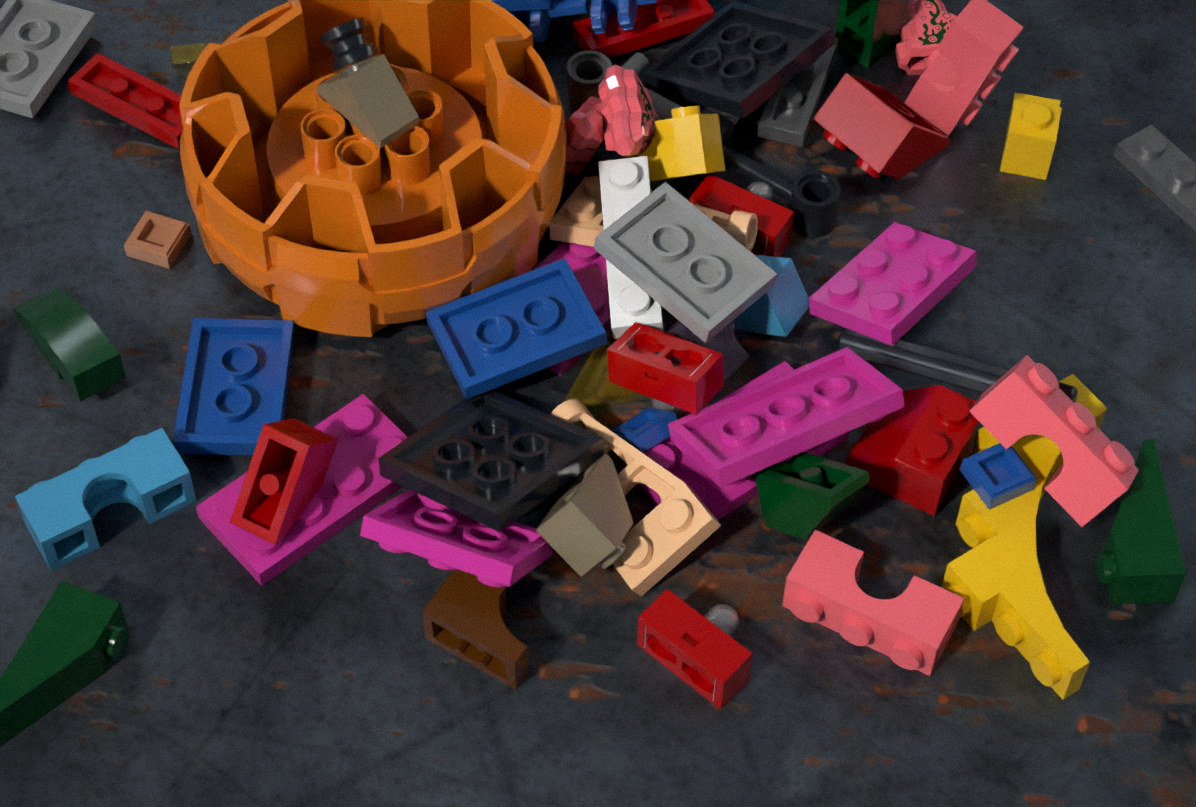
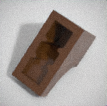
(469, 623)

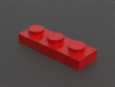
(652, 25)
(130, 98)

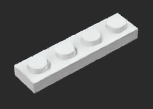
(622, 187)

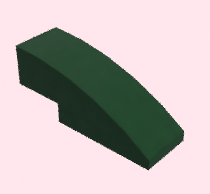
(71, 342)

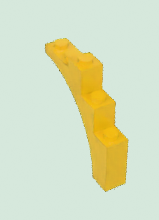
(1003, 572)

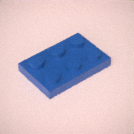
(516, 328)
(233, 384)

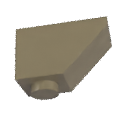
(589, 519)

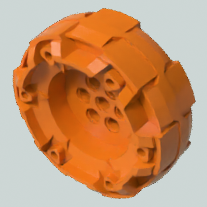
(364, 230)

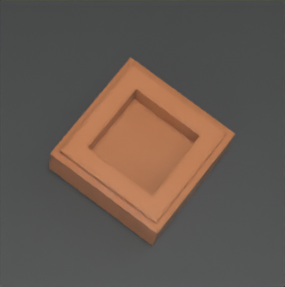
(157, 239)

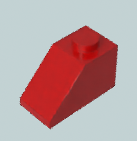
(282, 478)

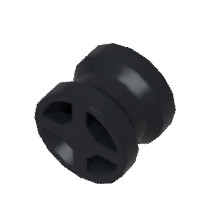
(349, 44)

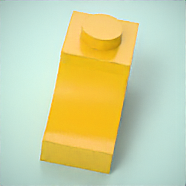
(1031, 136)
(685, 145)

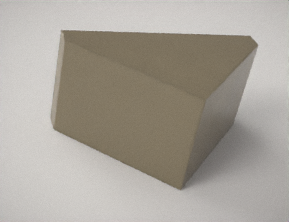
(371, 100)

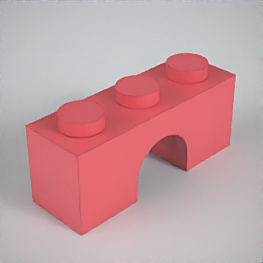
(965, 69)
(1030, 403)
(906, 628)

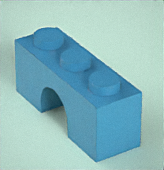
(140, 473)

